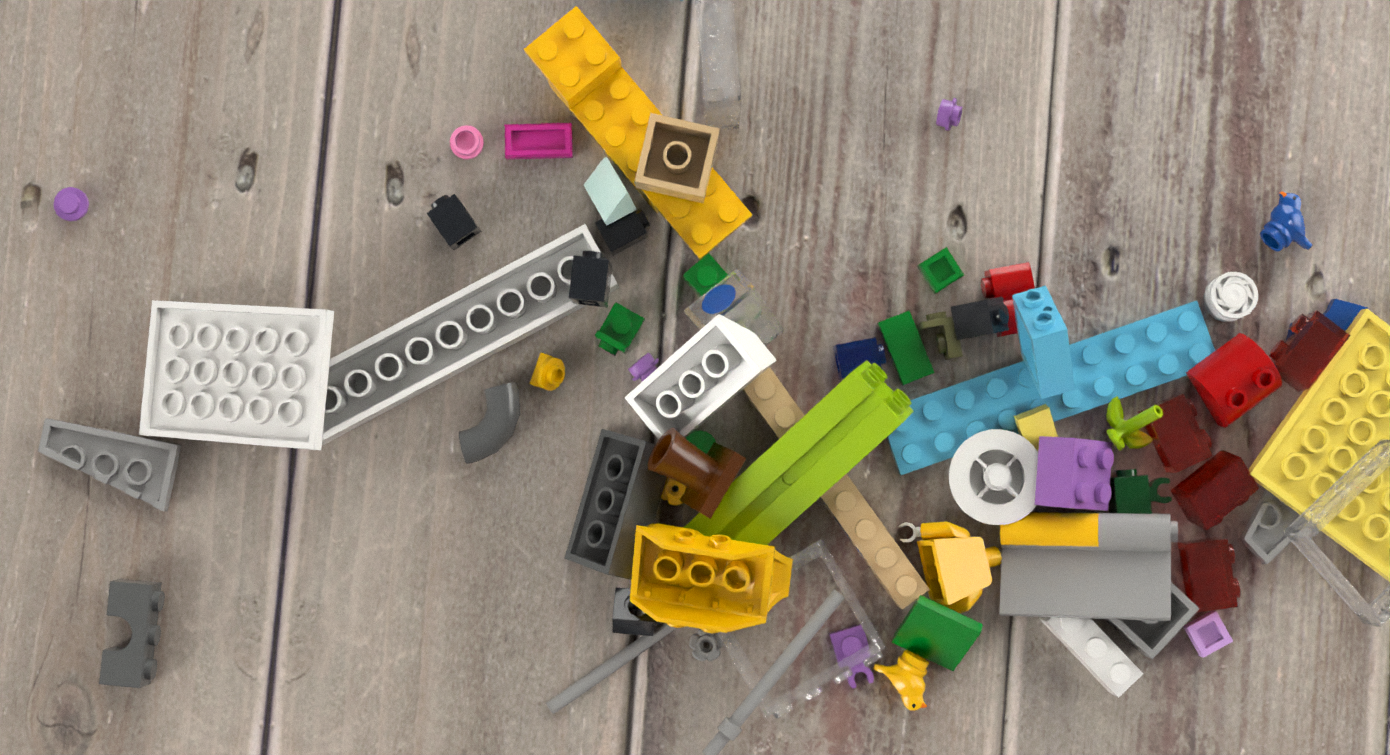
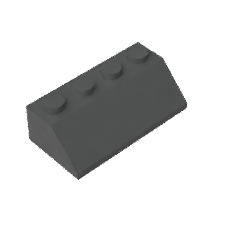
(614, 501)

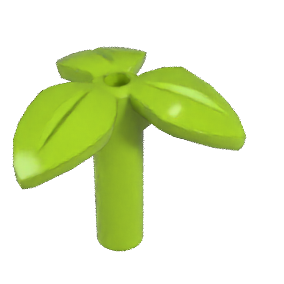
(1128, 430)

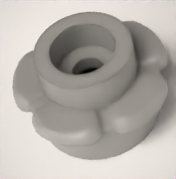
(701, 653)

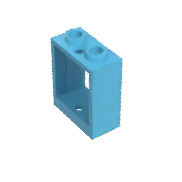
(1043, 342)

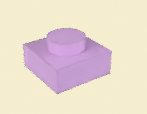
(1208, 633)

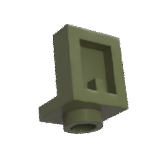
(946, 339)

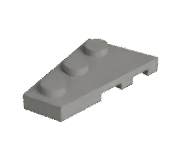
(1265, 528)

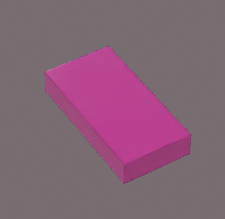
(538, 141)

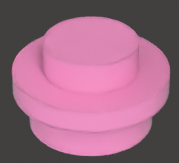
(466, 142)

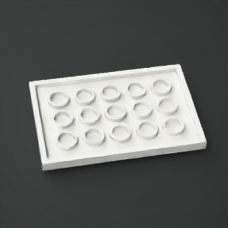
(237, 374)

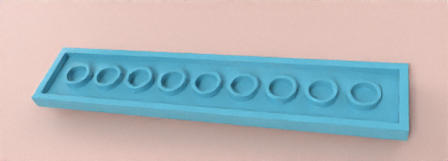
(1102, 366)

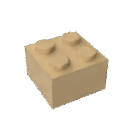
(677, 158)

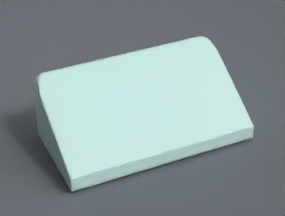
(608, 193)

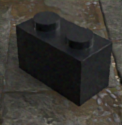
(590, 279)

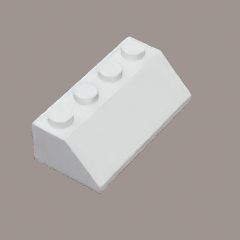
(700, 377)

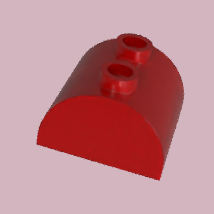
(1235, 379)

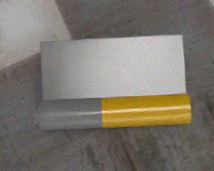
(1087, 566)

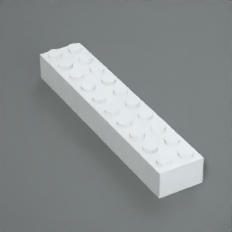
(453, 334)

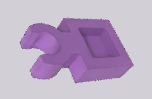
(848, 642)

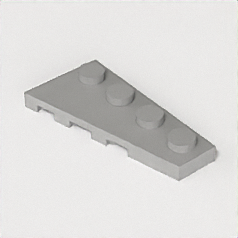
(126, 461)

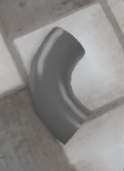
(495, 427)

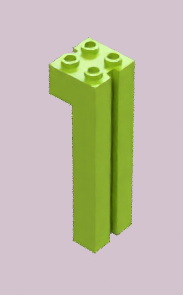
(809, 458)

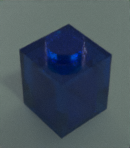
(853, 354)

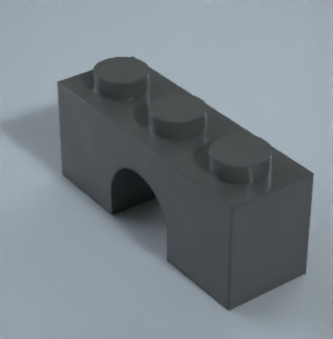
(139, 605)

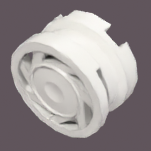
(1230, 296)

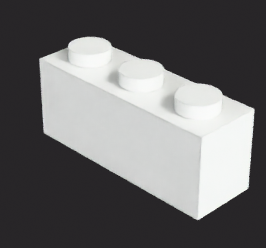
(1095, 652)

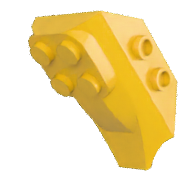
(705, 579)

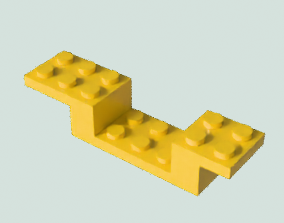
(616, 114)

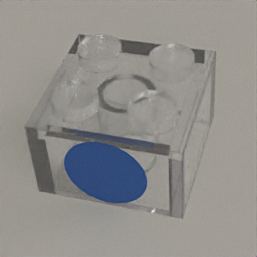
(738, 301)

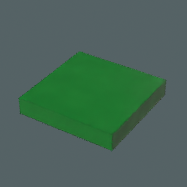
(937, 633)

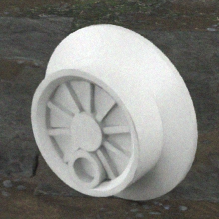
(995, 477)

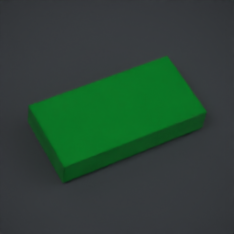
(905, 348)

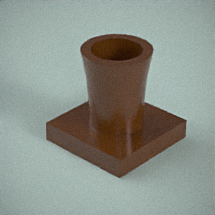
(704, 474)

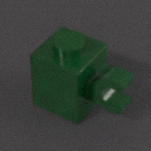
(1134, 493)

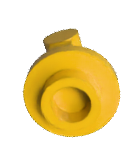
(548, 372)

